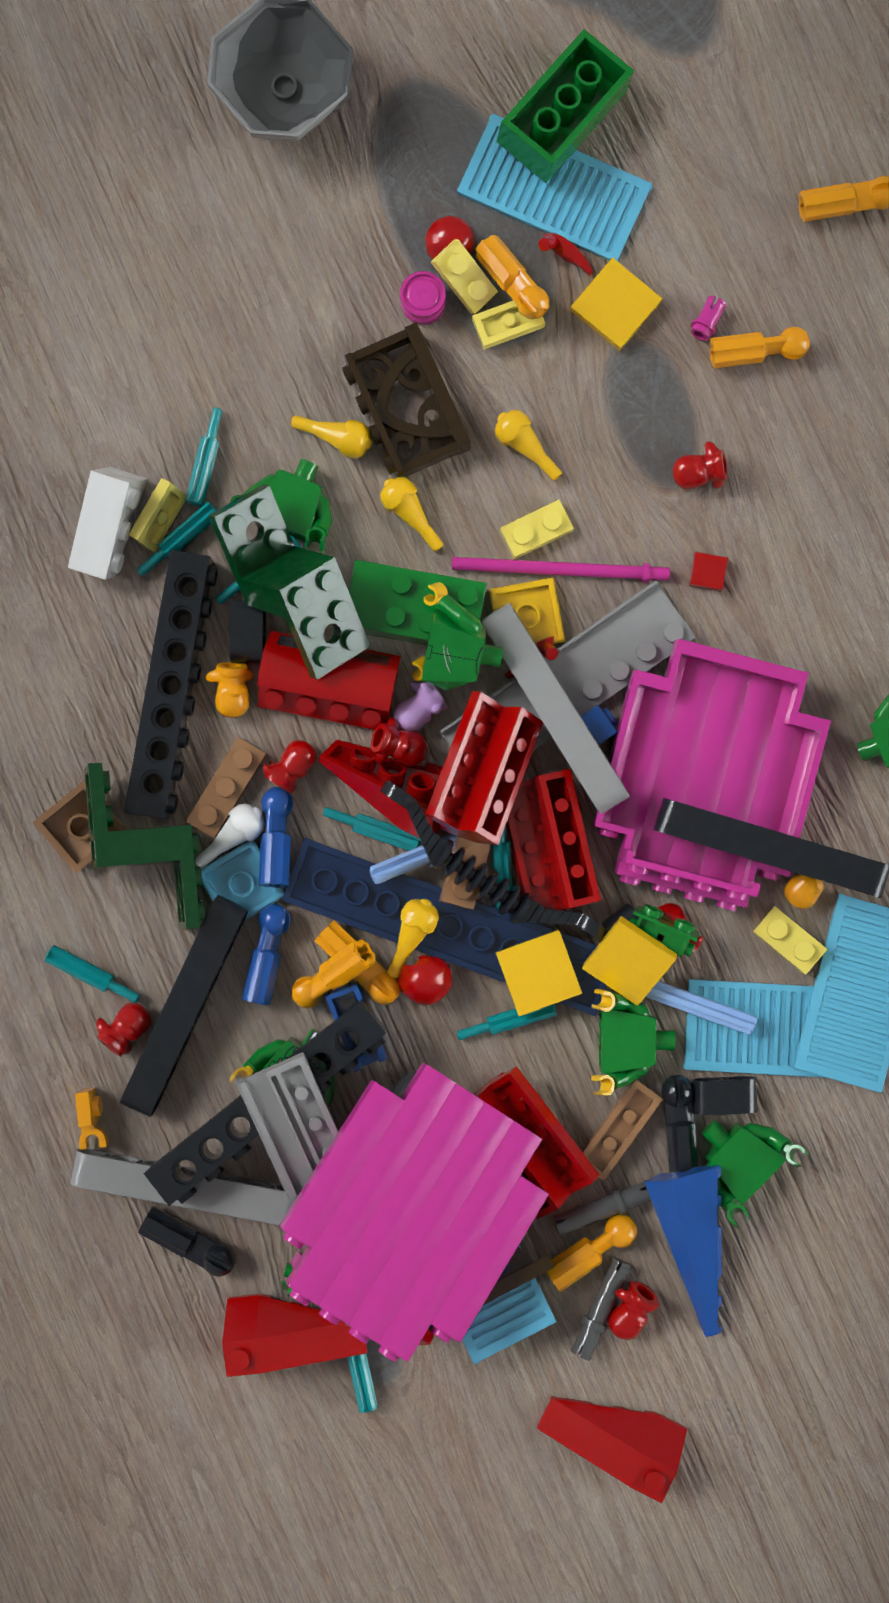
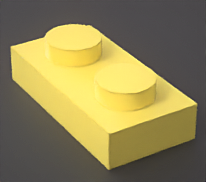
(464, 276)
(503, 324)
(158, 515)
(536, 529)
(790, 940)

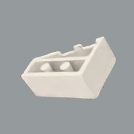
(106, 521)

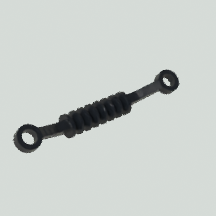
(439, 853)

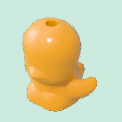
(232, 692)
(803, 891)

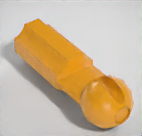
(844, 199)
(512, 277)
(754, 347)
(333, 973)
(373, 980)
(587, 1253)

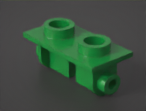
(676, 932)

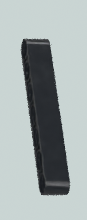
(772, 847)
(184, 1006)

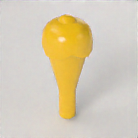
(515, 431)
(349, 437)
(401, 498)
(418, 919)

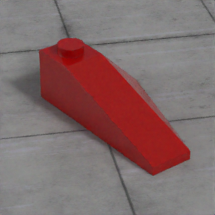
(360, 771)
(280, 1335)

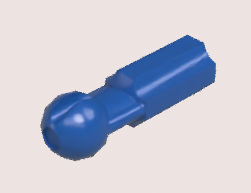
(275, 841)
(265, 959)

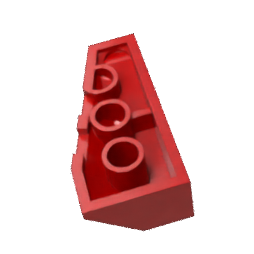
(625, 1443)

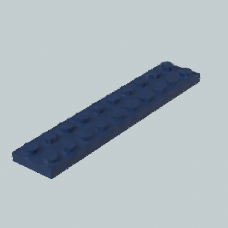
(343, 890)

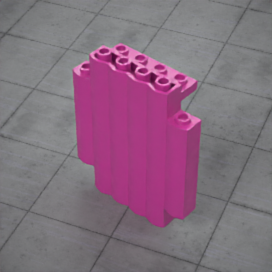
(716, 738)
(412, 1213)

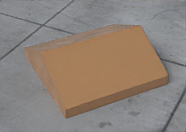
(68, 827)

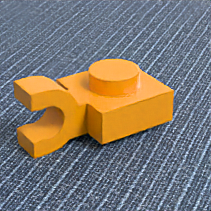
(89, 1109)

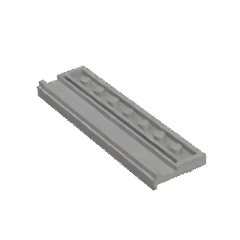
(604, 655)
(290, 1119)

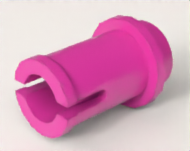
(704, 326)

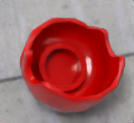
(444, 231)
(426, 980)

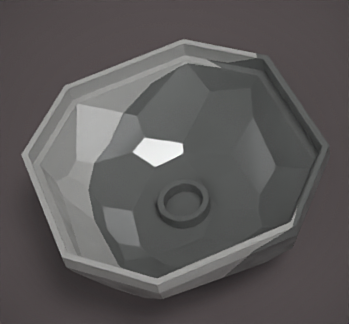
(280, 68)

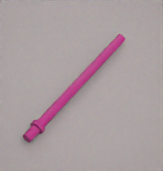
(642, 572)

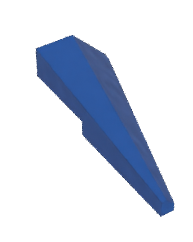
(689, 1217)

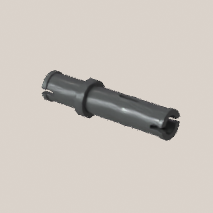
(602, 1208)
(595, 1322)

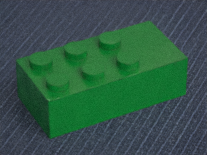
(564, 106)
(393, 600)

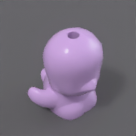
(418, 710)

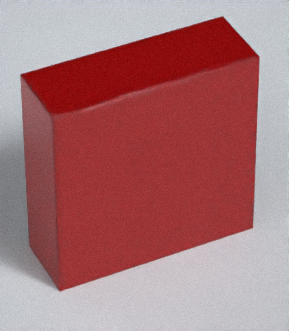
(708, 571)

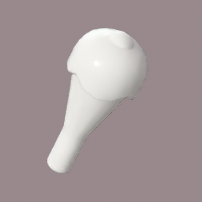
(243, 824)

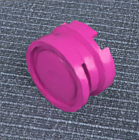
(423, 297)

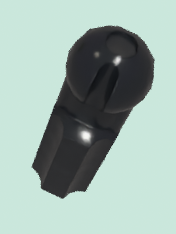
(680, 1124)
(188, 1242)

